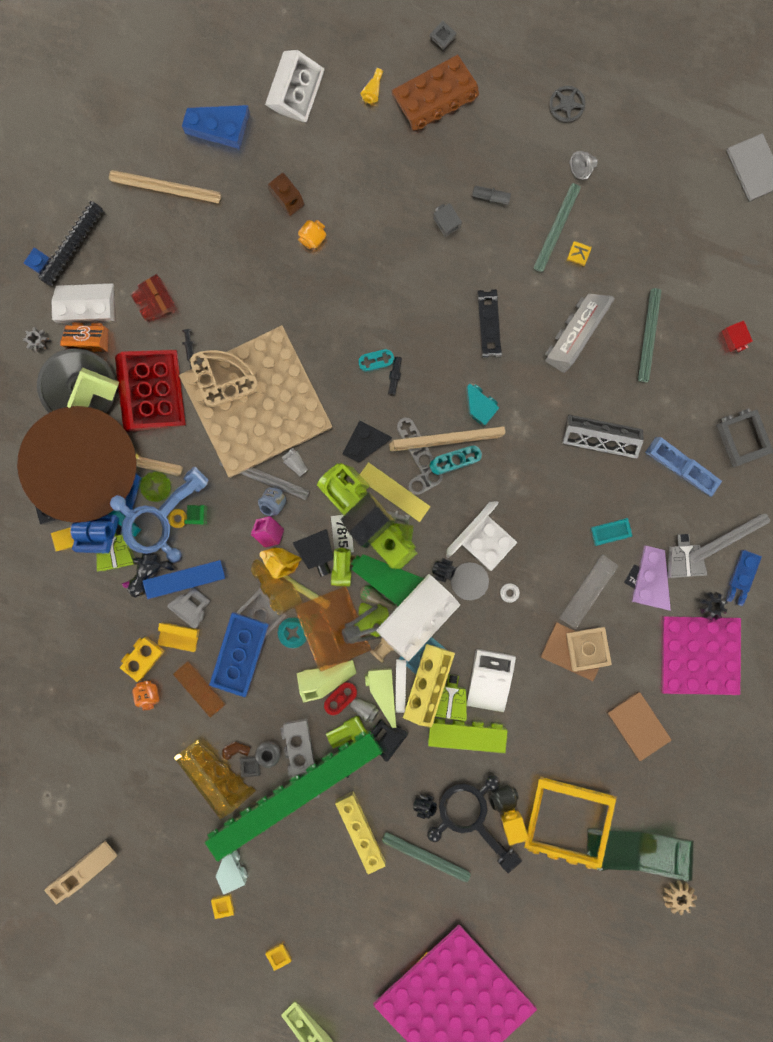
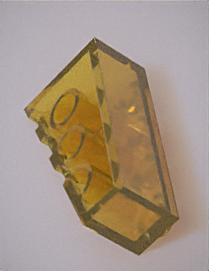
(213, 779)

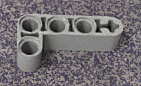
(416, 454)

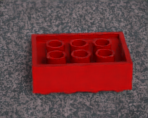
(149, 389)

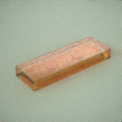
(199, 689)

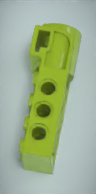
(346, 495)

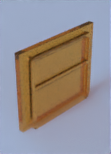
(323, 625)

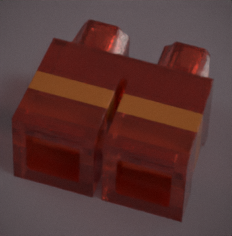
(156, 296)

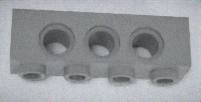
(301, 729)

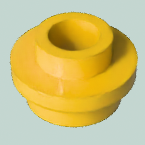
(171, 518)

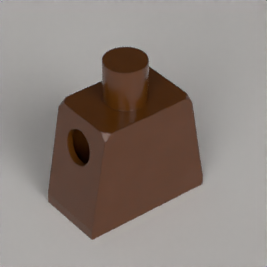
(285, 193)

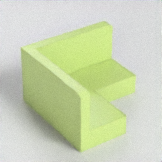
(89, 384)

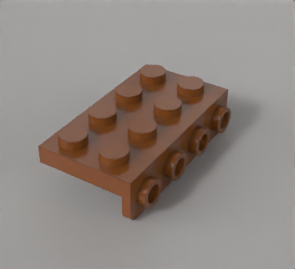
(436, 92)

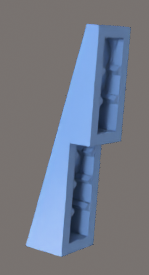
(683, 466)

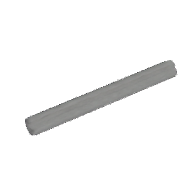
(275, 482)
(729, 538)

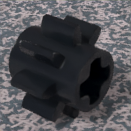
(443, 570)
(425, 806)

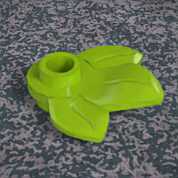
(378, 617)

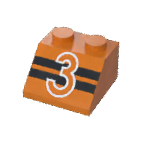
(87, 337)

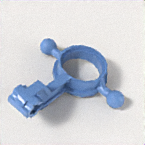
(194, 481)

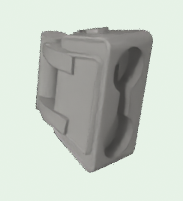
(187, 609)

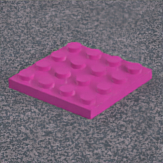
(701, 655)

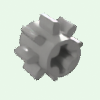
(32, 336)

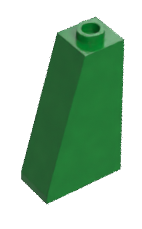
(391, 582)

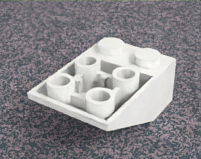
(490, 680)

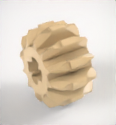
(680, 904)

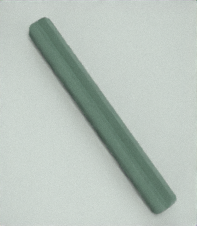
(557, 227)
(649, 335)
(426, 857)

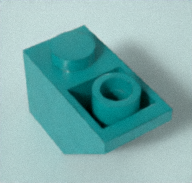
(480, 406)

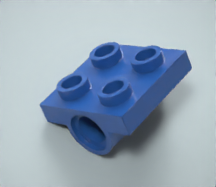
(94, 535)

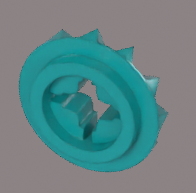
(283, 633)

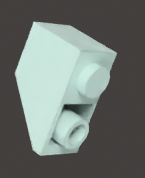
(230, 873)

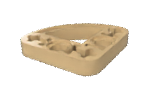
(212, 387)

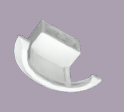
(484, 539)

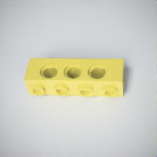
(428, 685)
(360, 832)

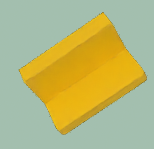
(178, 636)

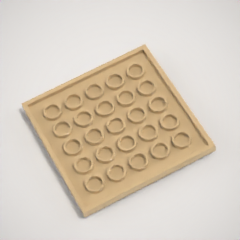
(269, 420)

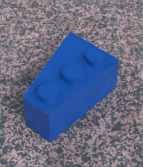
(217, 124)

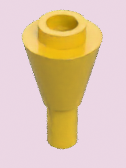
(371, 90)

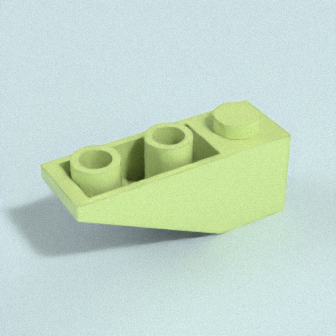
(318, 684)

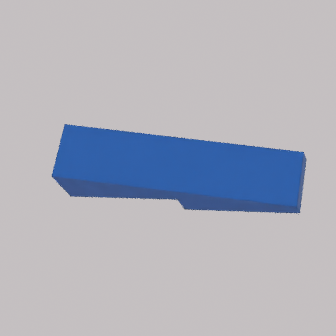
(183, 579)

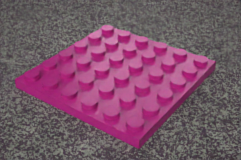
(455, 996)

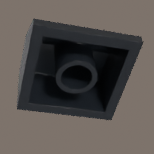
(367, 520)

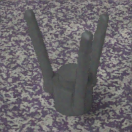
(353, 634)

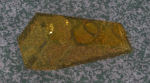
(280, 591)

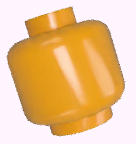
(312, 234)

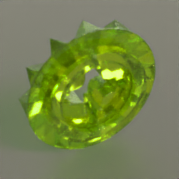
(163, 489)

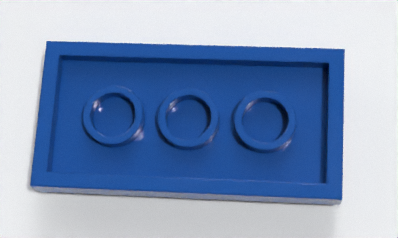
(239, 654)

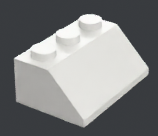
(295, 85)
(83, 304)

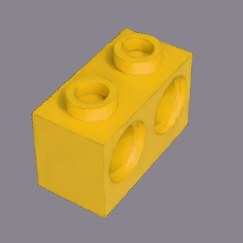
(145, 662)
(514, 826)

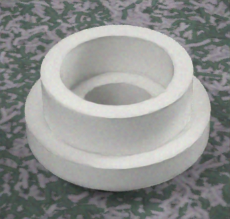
(514, 597)

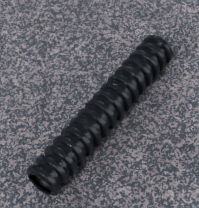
(70, 243)

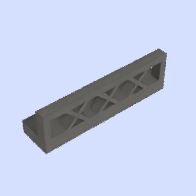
(604, 432)

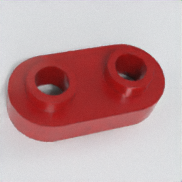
(340, 698)

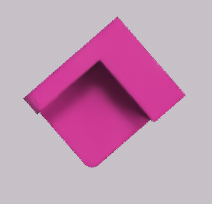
(267, 531)

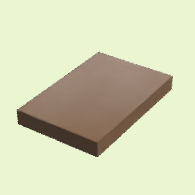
(557, 651)
(639, 726)

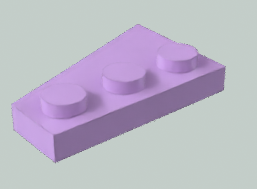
(652, 580)

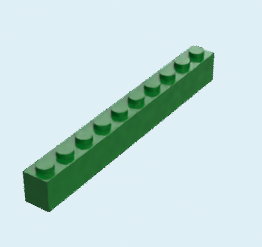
(292, 796)

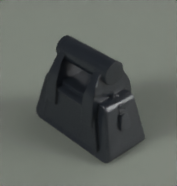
(391, 739)

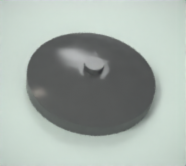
(61, 372)

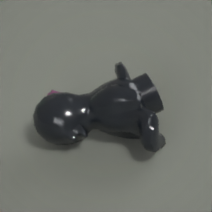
(147, 568)

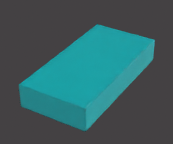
(611, 532)

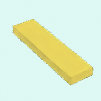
(394, 492)

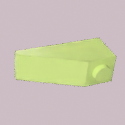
(382, 690)
(304, 1025)

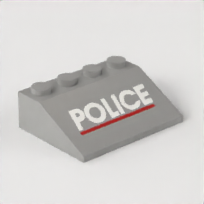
(578, 331)

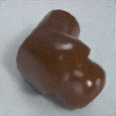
(234, 748)

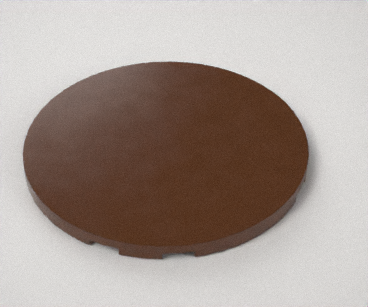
(76, 463)

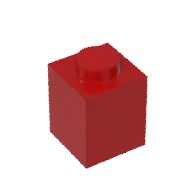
(737, 336)

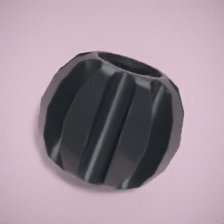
(719, 605)

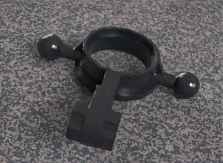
(508, 859)

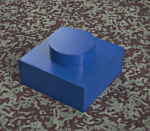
(36, 260)

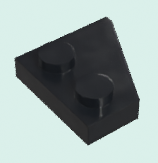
(364, 442)

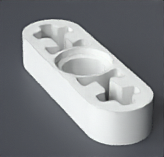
(400, 685)

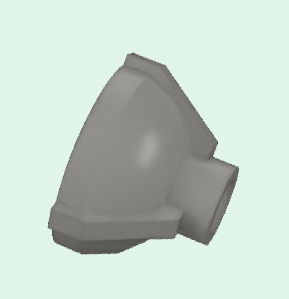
(582, 164)

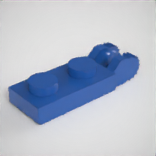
(743, 576)

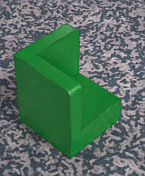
(196, 515)

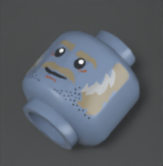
(272, 501)

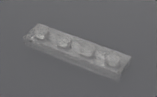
(588, 591)

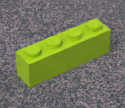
(467, 736)

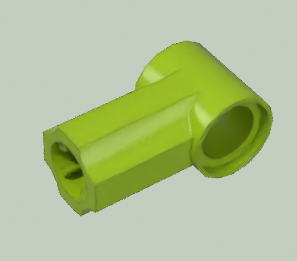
(341, 570)
(345, 732)

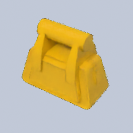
(279, 561)

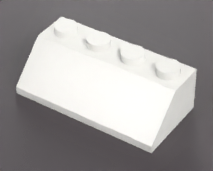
(418, 617)

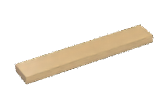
(444, 439)

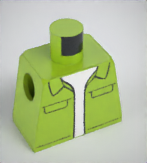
(119, 555)
(453, 700)

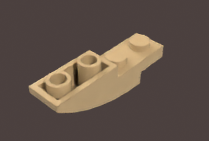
(81, 873)

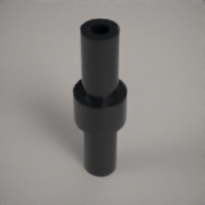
(395, 375)

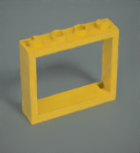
(556, 852)

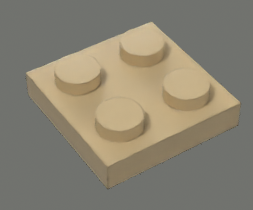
(588, 649)

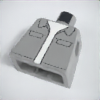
(679, 562)

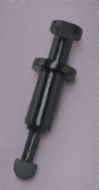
(188, 344)

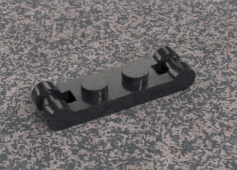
(489, 323)

